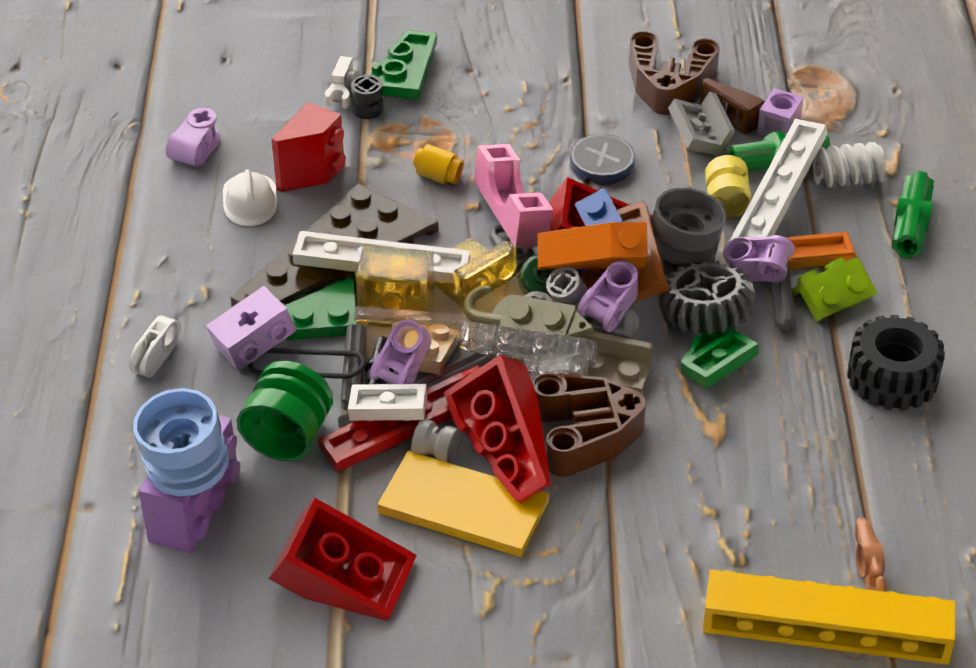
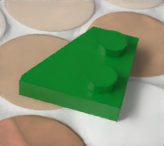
(717, 356)

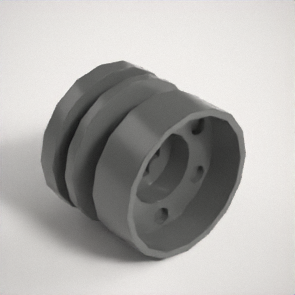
(687, 227)

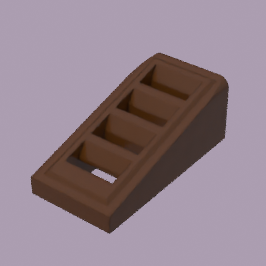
(741, 106)

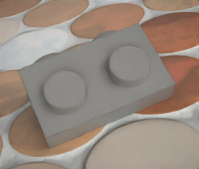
(703, 126)

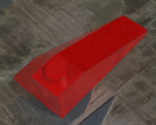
(504, 422)

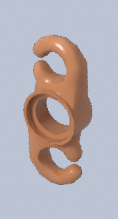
(869, 556)

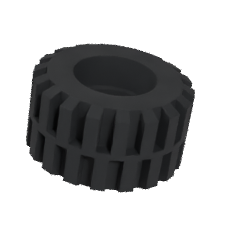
(895, 362)

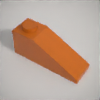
(594, 246)

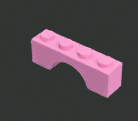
(500, 184)

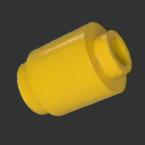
(438, 164)

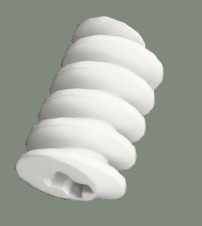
(850, 163)

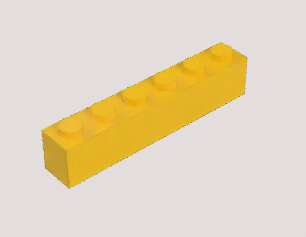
(830, 616)

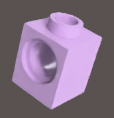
(779, 112)

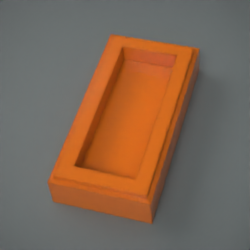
(820, 249)

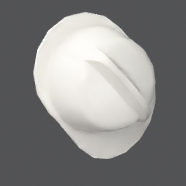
(249, 199)

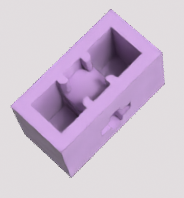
(251, 328)

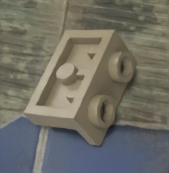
(622, 360)

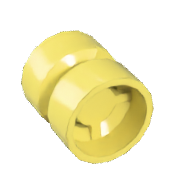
(729, 183)

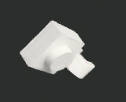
(341, 82)

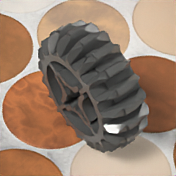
(707, 298)

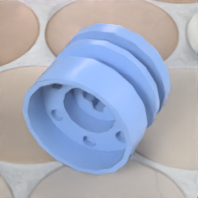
(181, 442)

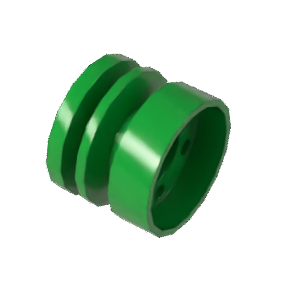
(285, 411)

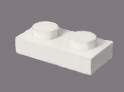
(387, 402)

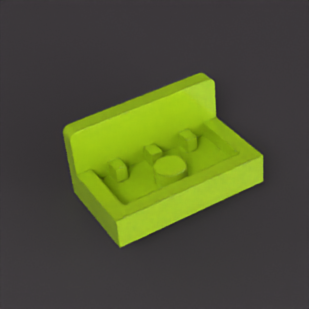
(836, 288)

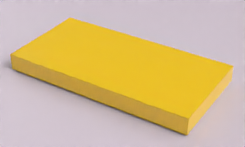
(461, 504)

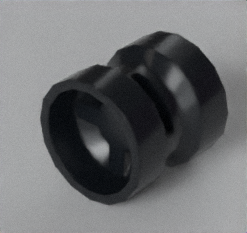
(367, 96)

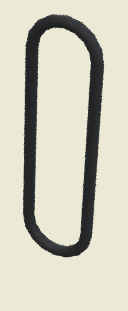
(318, 352)

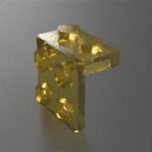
(485, 268)

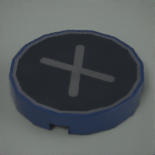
(602, 158)

